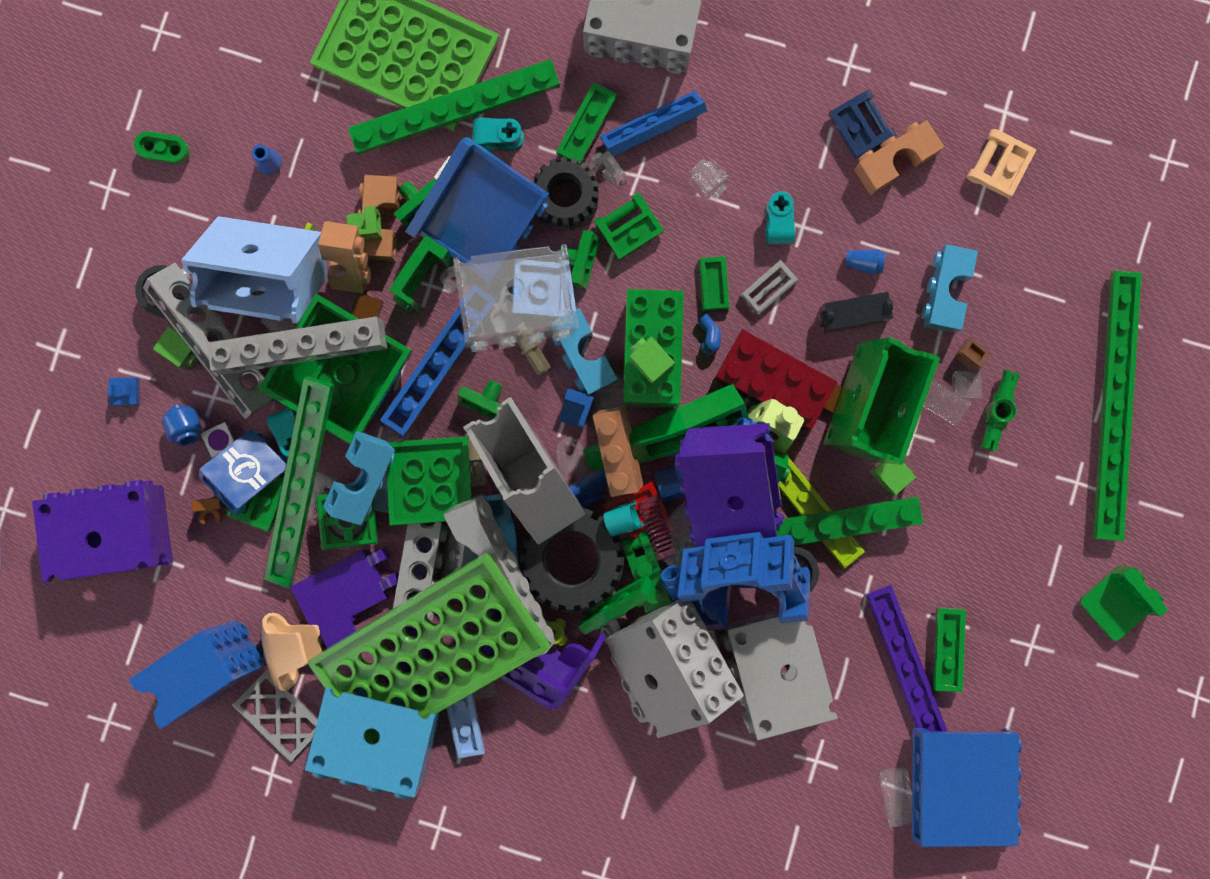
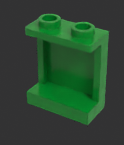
(416, 270)

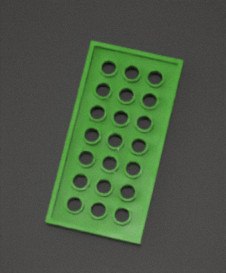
(446, 658)

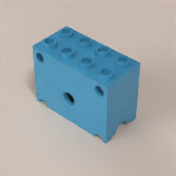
(392, 764)

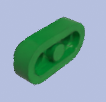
(163, 147)

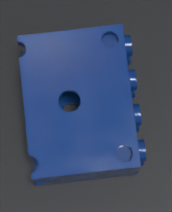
(199, 671)

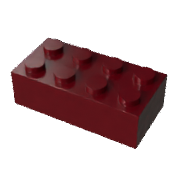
(768, 373)

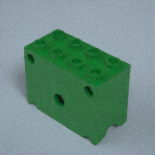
(661, 317)
(871, 406)

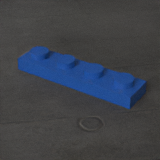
(653, 123)

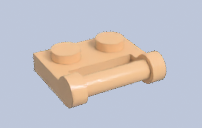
(1009, 167)

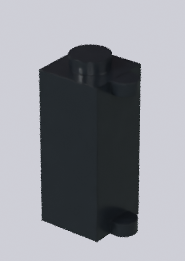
(855, 312)

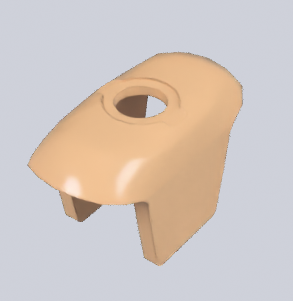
(288, 648)

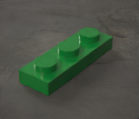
(586, 123)
(616, 605)
(949, 649)

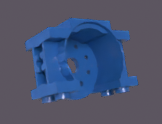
(744, 563)

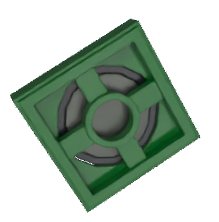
(345, 530)

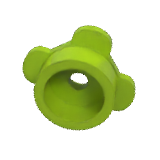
(558, 626)

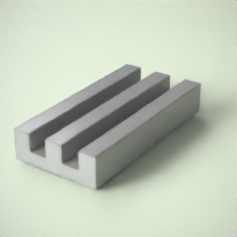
(752, 302)

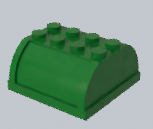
(358, 378)

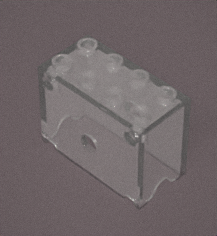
(496, 316)

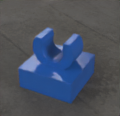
(124, 391)

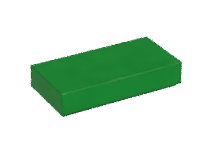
(714, 284)

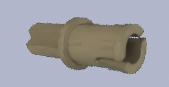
(534, 356)
(477, 467)

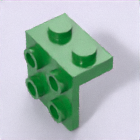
(1122, 601)

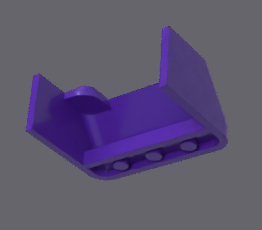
(549, 676)

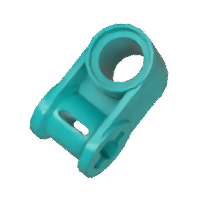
(493, 134)
(780, 224)
(282, 427)
(622, 519)

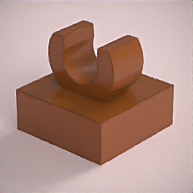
(209, 505)

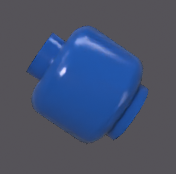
(182, 425)

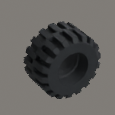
(571, 173)

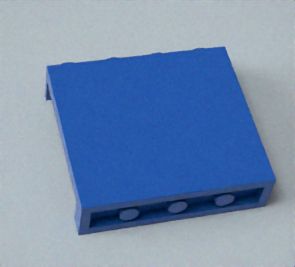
(478, 205)
(965, 788)

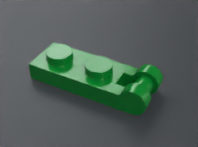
(646, 565)

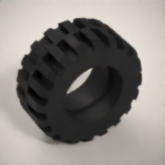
(582, 595)

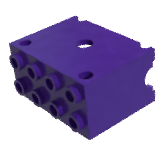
(729, 482)
(102, 530)

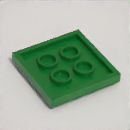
(428, 479)

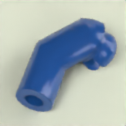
(713, 335)

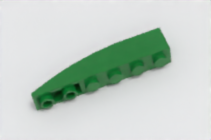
(664, 433)

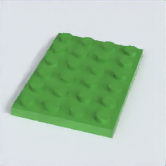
(404, 50)

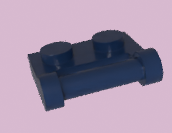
(854, 127)

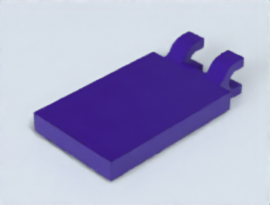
(344, 589)

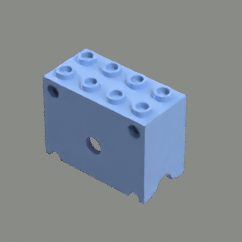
(249, 257)

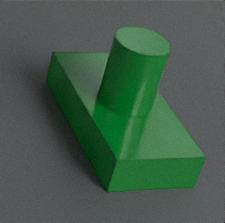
(414, 201)
(583, 259)
(481, 403)

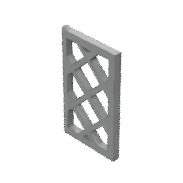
(255, 719)

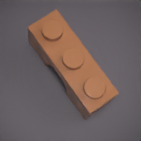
(917, 144)
(384, 195)
(348, 262)
(613, 437)

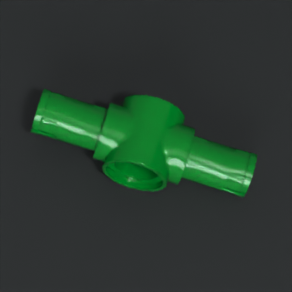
(1005, 398)

